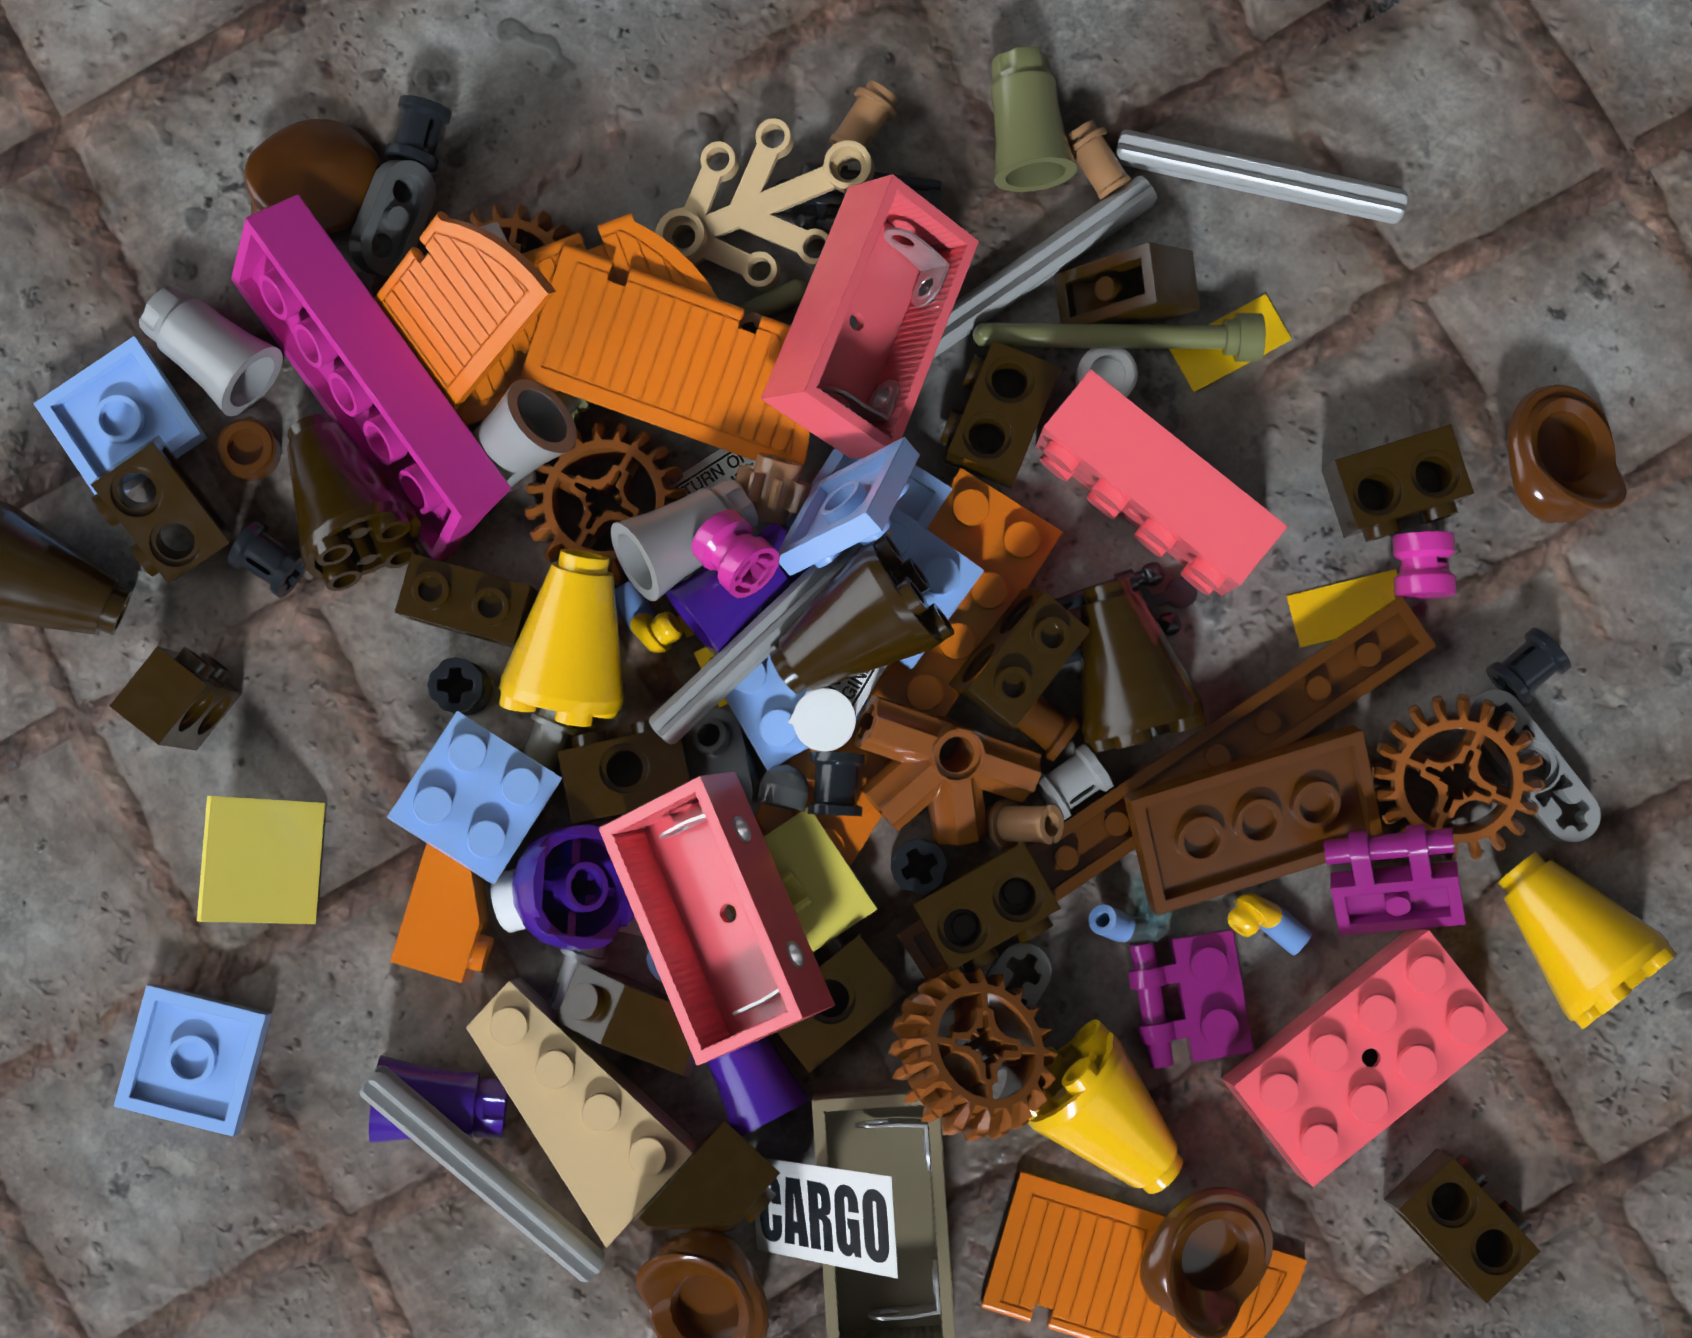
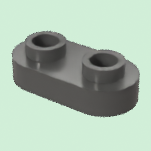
(392, 220)
(729, 754)

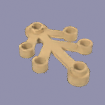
(754, 207)

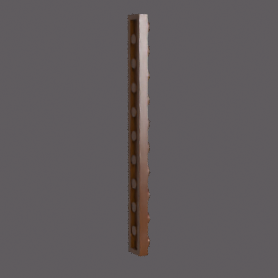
(1262, 722)

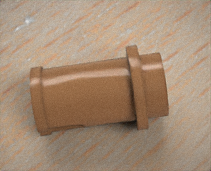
(867, 115)
(1097, 159)
(1014, 823)

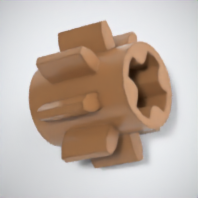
(773, 487)

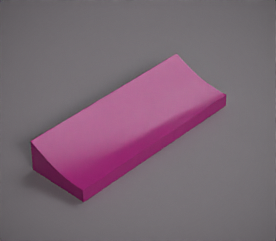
(365, 372)

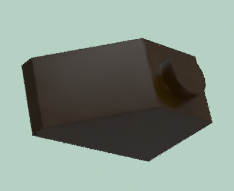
(1129, 287)
(625, 1018)
(712, 1187)

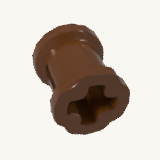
(1048, 727)

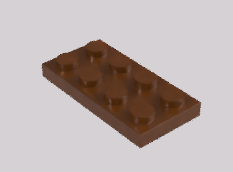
(1251, 818)

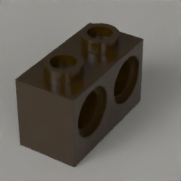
(1009, 417)
(1393, 473)
(176, 501)
(464, 601)
(1019, 657)
(177, 697)
(979, 892)
(1456, 1230)

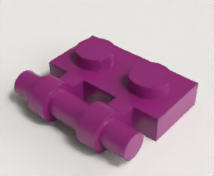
(1400, 895)
(1209, 998)

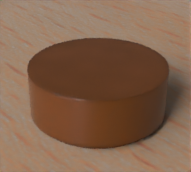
(248, 449)

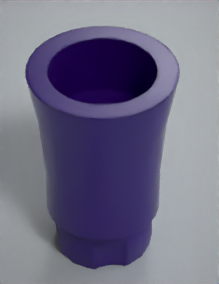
(714, 612)
(756, 1085)
(463, 1097)

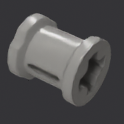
(1074, 781)

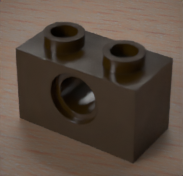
(589, 778)
(870, 992)

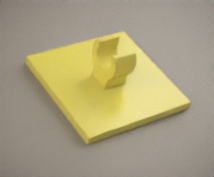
(260, 861)
(816, 879)

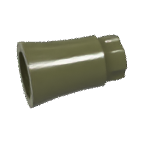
(1028, 123)

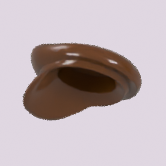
(319, 162)
(1563, 455)
(1207, 1259)
(703, 1289)

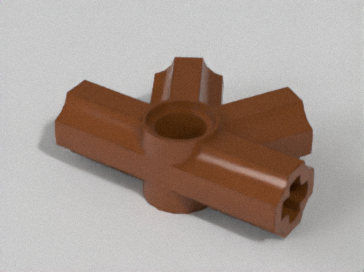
(947, 787)

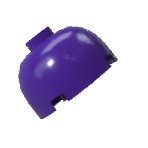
(570, 890)

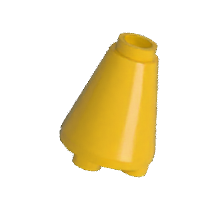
(569, 645)
(1581, 938)
(1106, 1112)

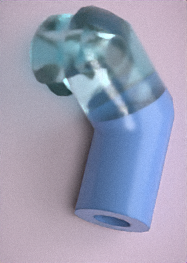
(1126, 927)

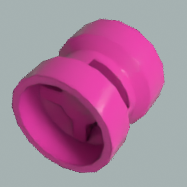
(730, 548)
(1424, 565)

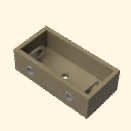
(885, 1136)

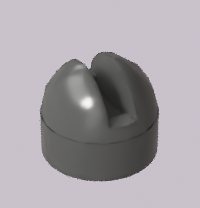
(784, 788)

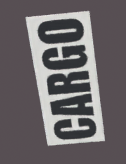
(830, 1218)

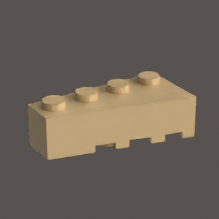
(584, 1111)

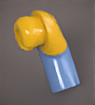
(651, 629)
(1257, 912)

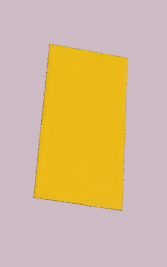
(1209, 365)
(1336, 608)

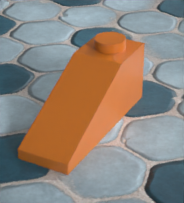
(445, 921)

